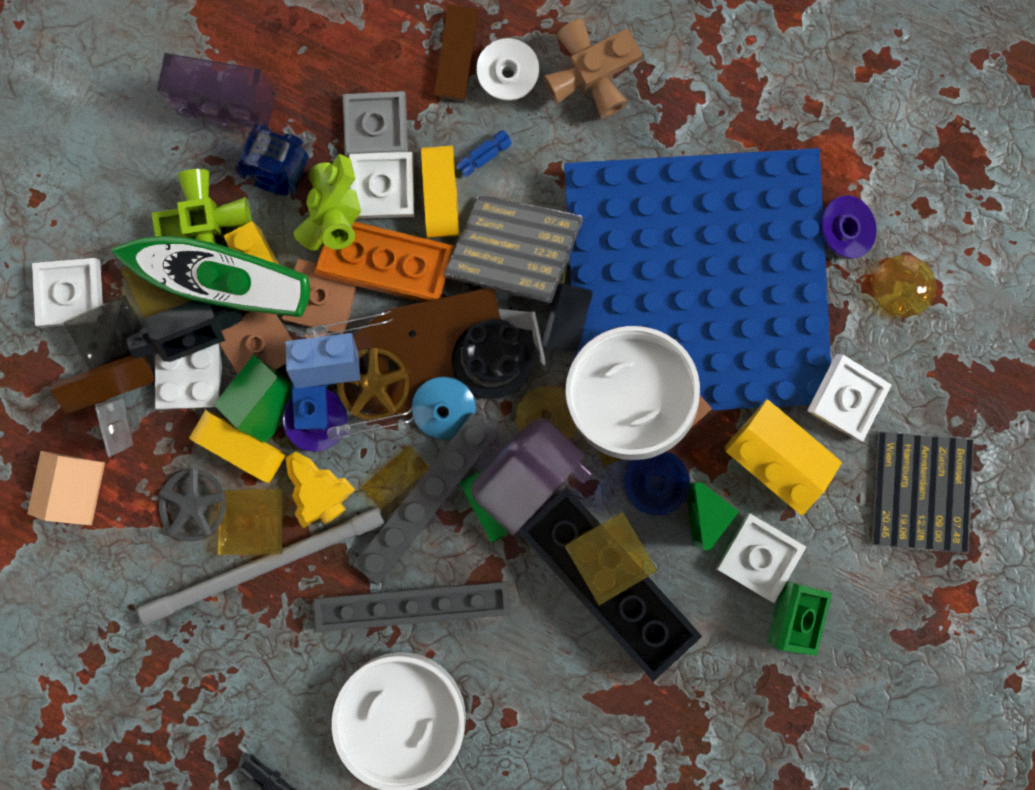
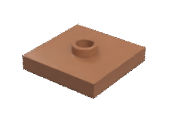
(328, 301)
(258, 335)

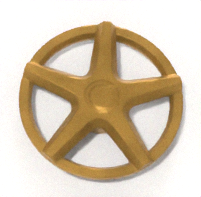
(374, 385)

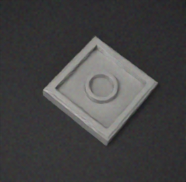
(375, 123)

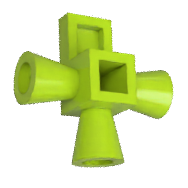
(330, 206)
(200, 215)

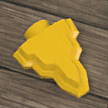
(316, 491)

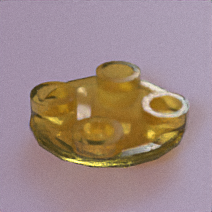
(904, 286)

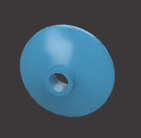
(438, 393)

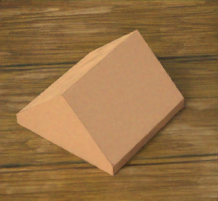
(65, 489)

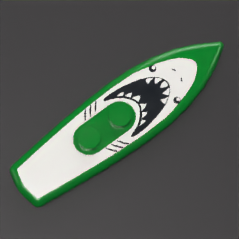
(216, 275)

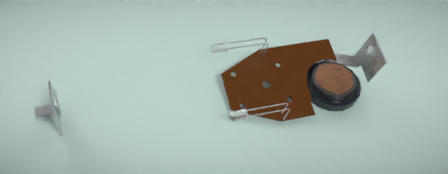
(431, 354)

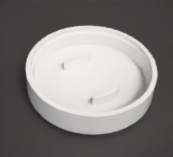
(633, 392)
(399, 721)

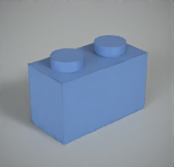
(322, 360)

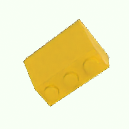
(783, 457)

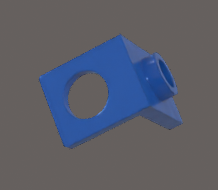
(310, 407)

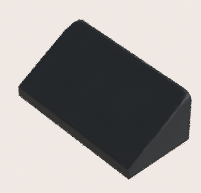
(567, 317)

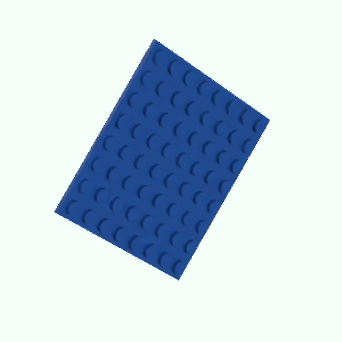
(715, 258)

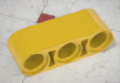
(440, 191)
(237, 447)

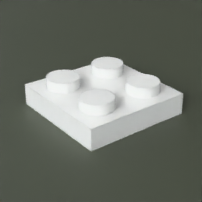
(384, 184)
(65, 289)
(189, 381)
(849, 397)
(760, 557)

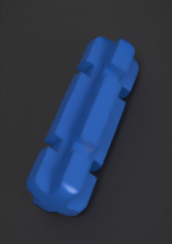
(483, 153)

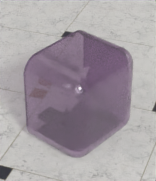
(527, 474)

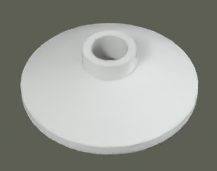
(507, 55)

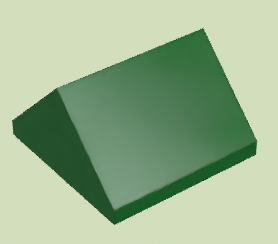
(256, 399)
(707, 515)
(799, 618)

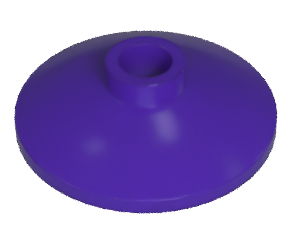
(855, 219)
(316, 439)

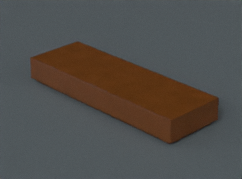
(456, 53)
(102, 383)

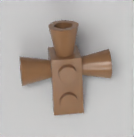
(593, 67)

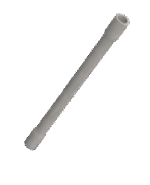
(169, 604)

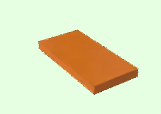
(388, 263)

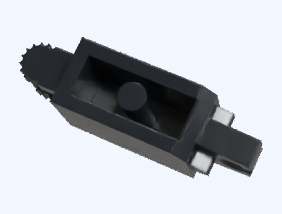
(183, 330)

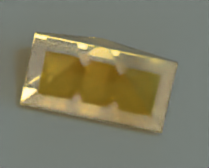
(396, 477)

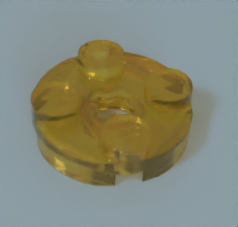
(546, 398)

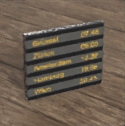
(514, 247)
(922, 492)

